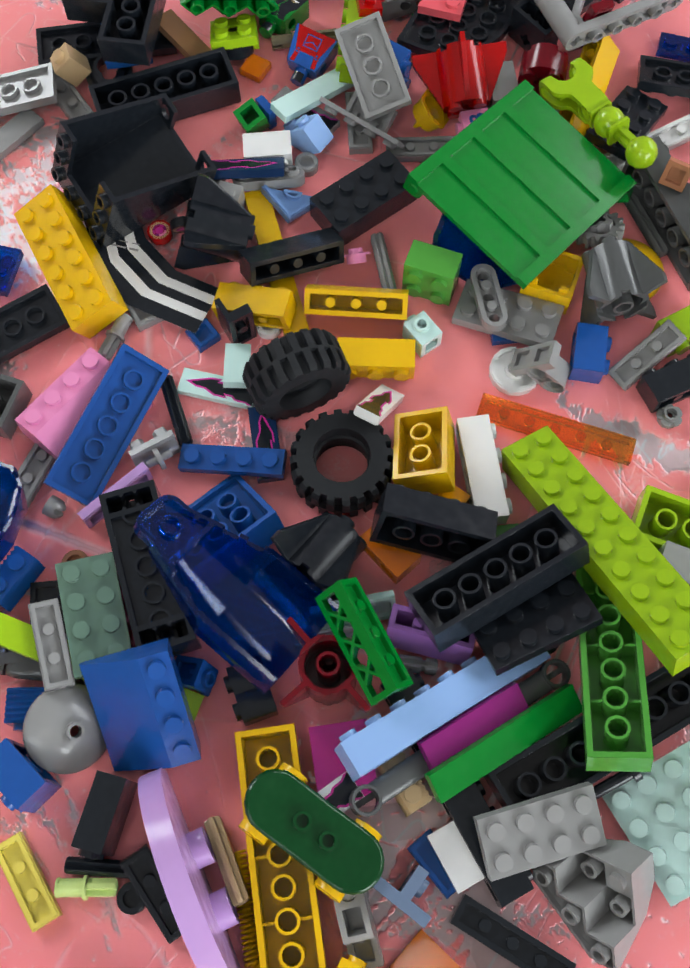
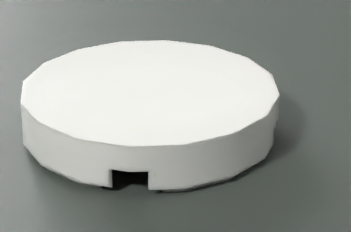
(503, 379)

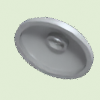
(49, 726)

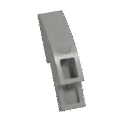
(359, 929)

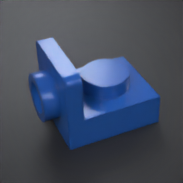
(196, 674)

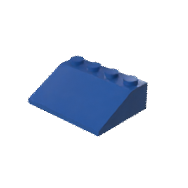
(240, 510)
(142, 708)

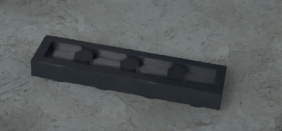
(505, 937)

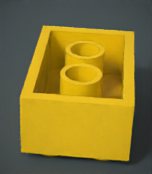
(424, 450)

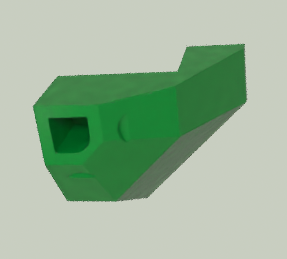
(230, 7)

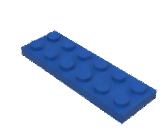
(106, 426)

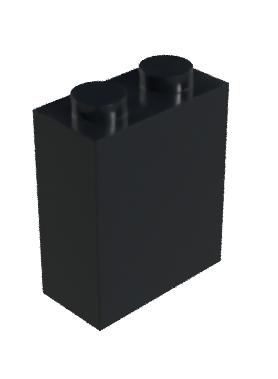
(104, 816)

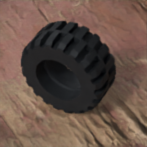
(296, 373)
(334, 431)

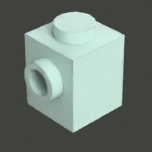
(424, 331)

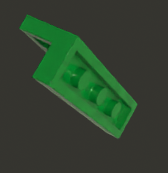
(368, 635)

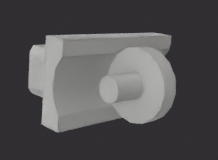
(155, 450)

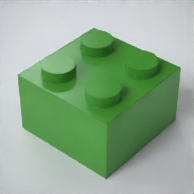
(431, 272)

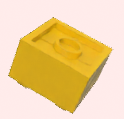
(557, 280)

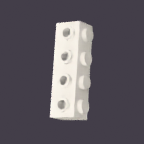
(481, 465)

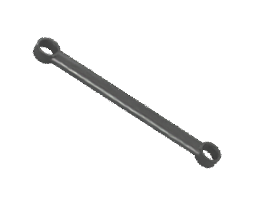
(414, 767)

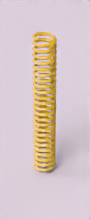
(248, 918)

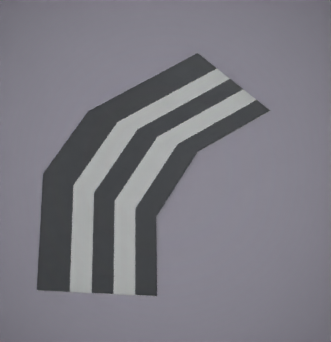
(154, 285)

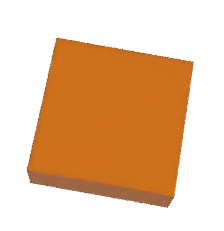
(255, 68)

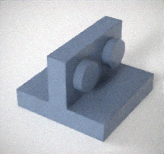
(414, 885)

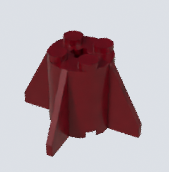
(323, 687)

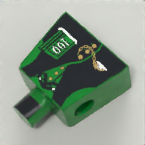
(285, 18)

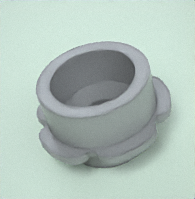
(666, 421)

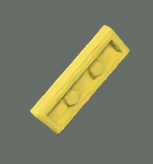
(28, 882)

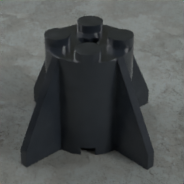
(213, 227)
(321, 548)

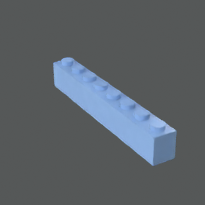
(425, 713)

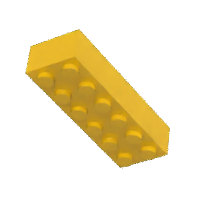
(70, 262)

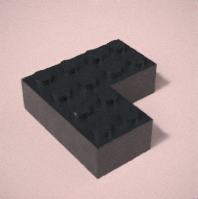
(126, 29)

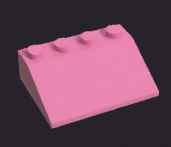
(57, 410)

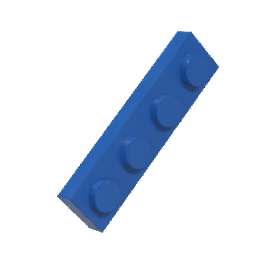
(233, 460)

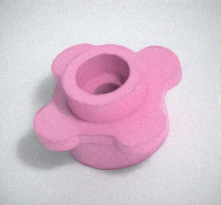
(356, 256)

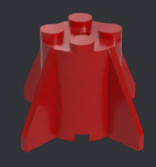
(462, 74)

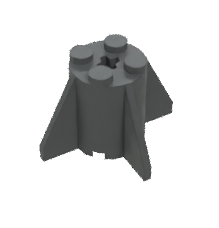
(618, 282)

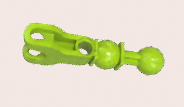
(596, 110)

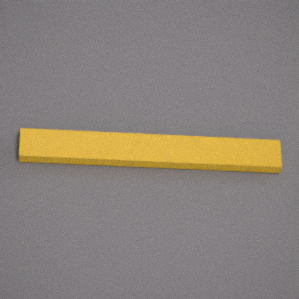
(268, 231)

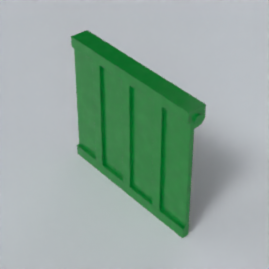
(520, 183)

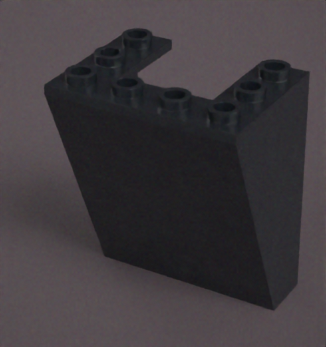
(125, 166)

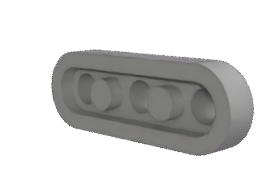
(292, 178)
(488, 290)

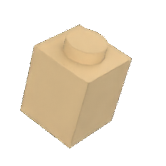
(70, 64)

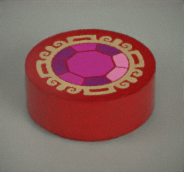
(159, 232)

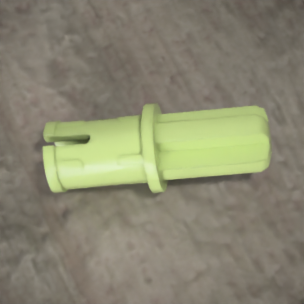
(85, 887)

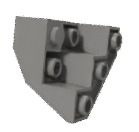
(601, 897)

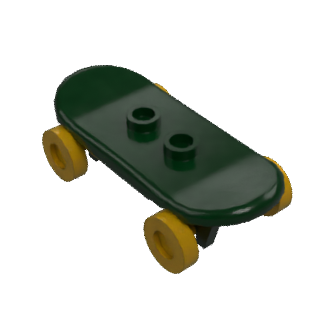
(313, 832)

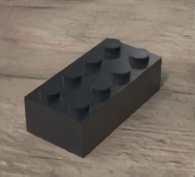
(362, 197)
(431, 523)

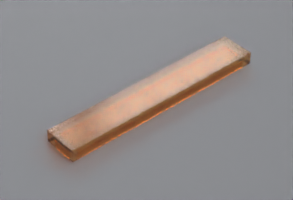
(571, 432)

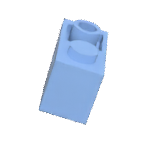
(309, 133)

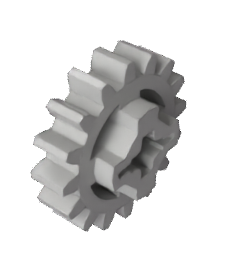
(605, 226)

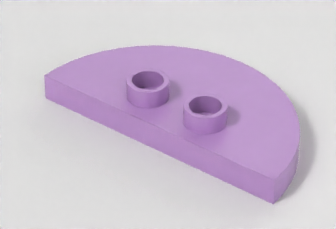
(180, 863)

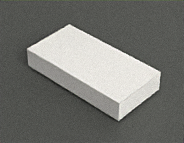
(455, 857)

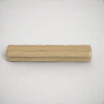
(226, 861)

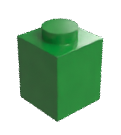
(251, 117)

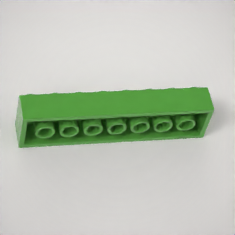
(613, 690)

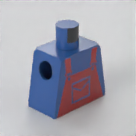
(310, 54)

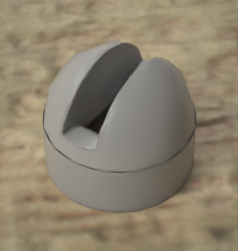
(54, 507)

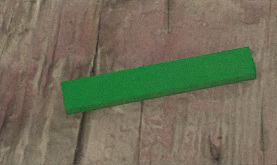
(503, 743)

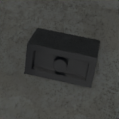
(236, 324)

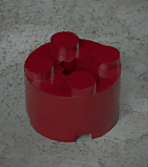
(543, 61)

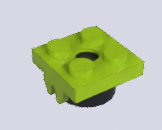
(236, 35)

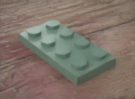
(92, 608)

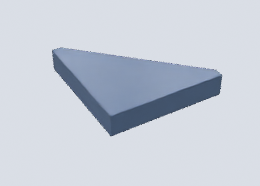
(288, 203)

